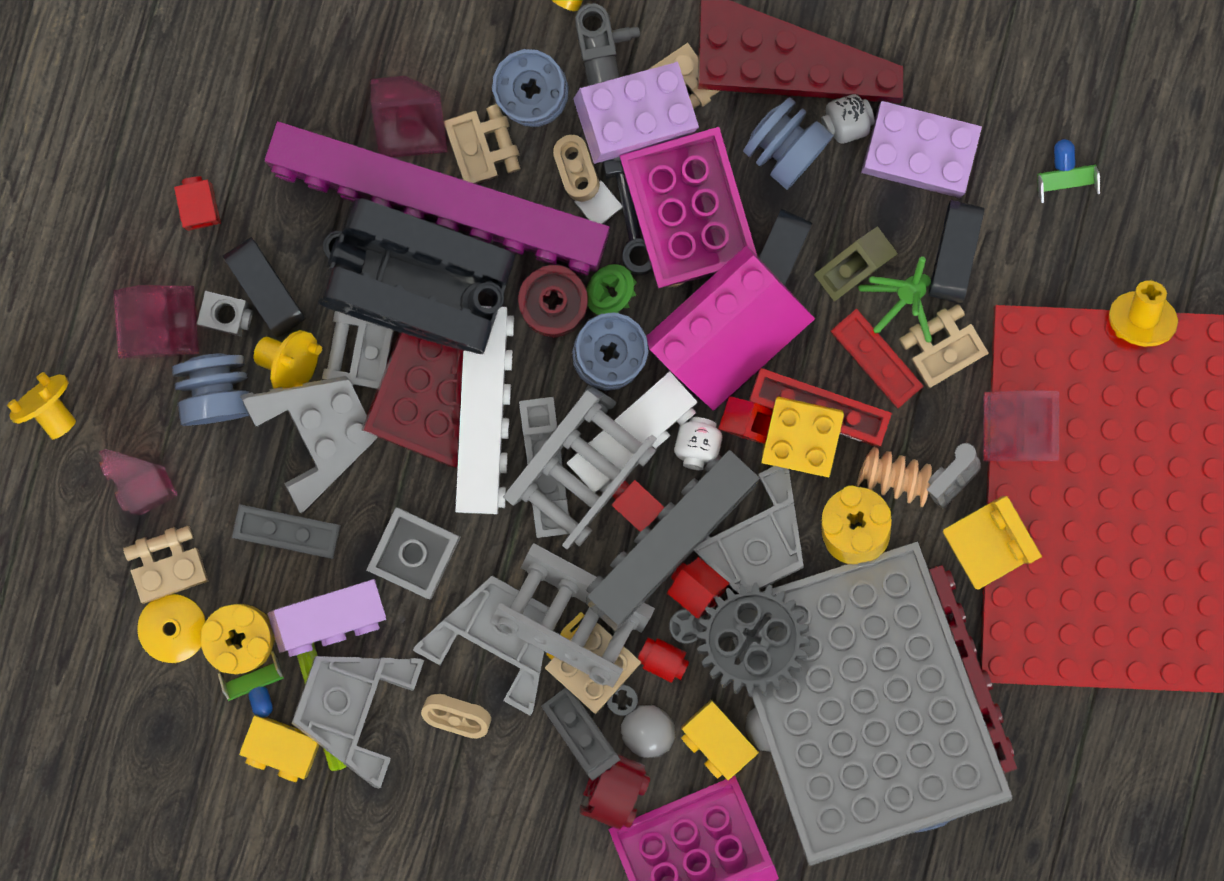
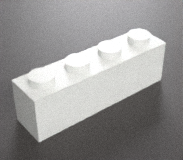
(648, 416)

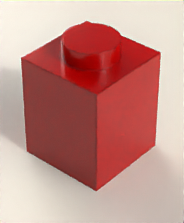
(197, 203)
(746, 420)
(636, 505)
(697, 586)

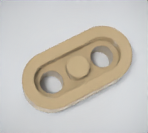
(576, 170)
(456, 716)

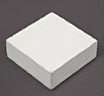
(601, 206)

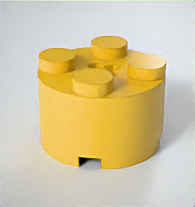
(853, 506)
(217, 636)

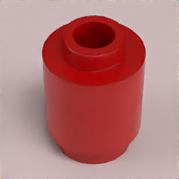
(663, 659)

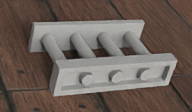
(568, 436)
(571, 582)

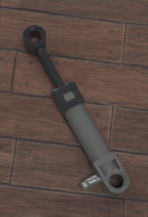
(601, 65)

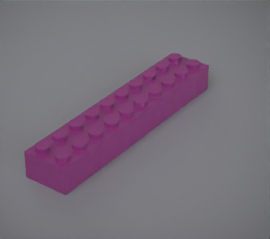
(437, 197)

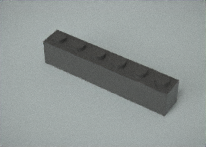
(671, 540)

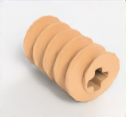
(895, 475)

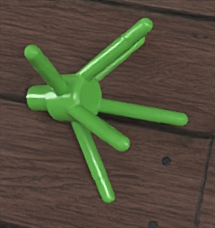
(909, 292)

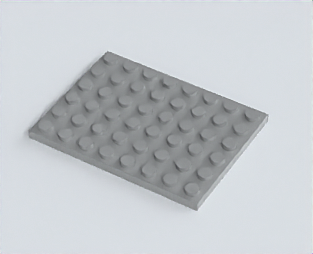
(881, 716)

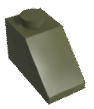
(855, 263)

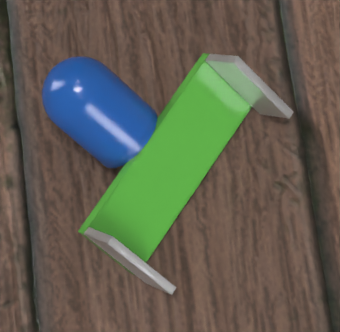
(1066, 174)
(254, 685)

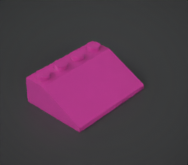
(687, 206)
(729, 328)
(696, 840)

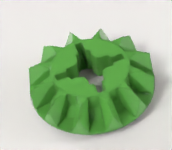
(614, 276)

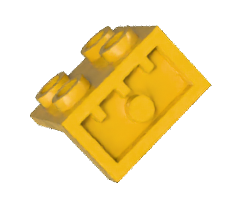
(802, 436)
(991, 542)

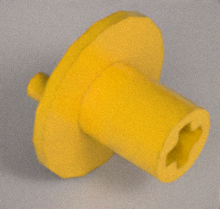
(1144, 315)
(289, 361)
(45, 406)

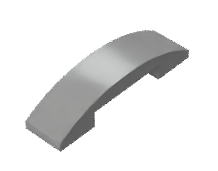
(538, 425)

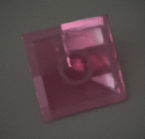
(407, 117)

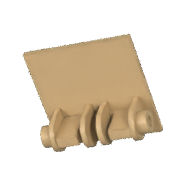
(580, 684)

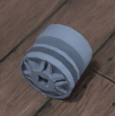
(520, 71)
(787, 143)
(629, 348)
(211, 389)

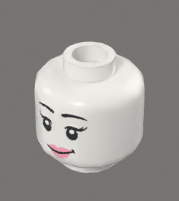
(698, 442)

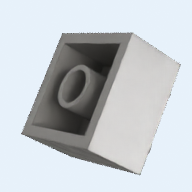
(413, 553)

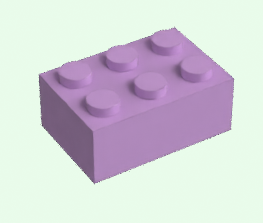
(635, 112)
(921, 149)
(327, 618)

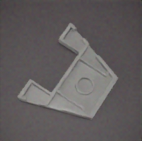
(328, 423)
(761, 546)
(473, 622)
(338, 702)

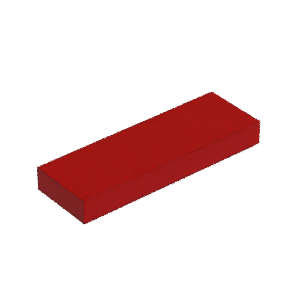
(876, 358)

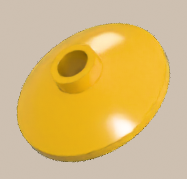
(188, 622)

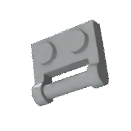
(369, 354)
(948, 483)

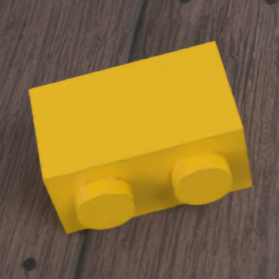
(718, 740)
(279, 747)

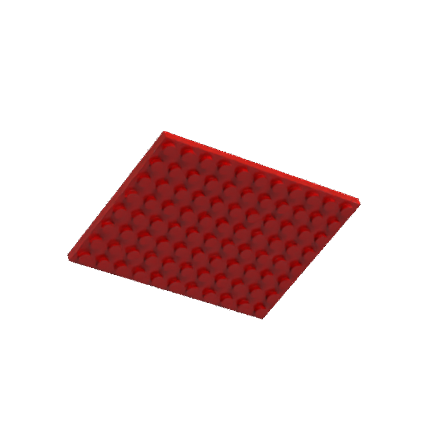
(1123, 516)

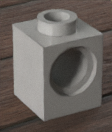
(210, 309)

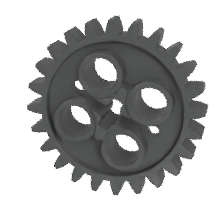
(781, 654)

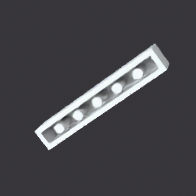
(483, 422)

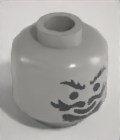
(848, 118)

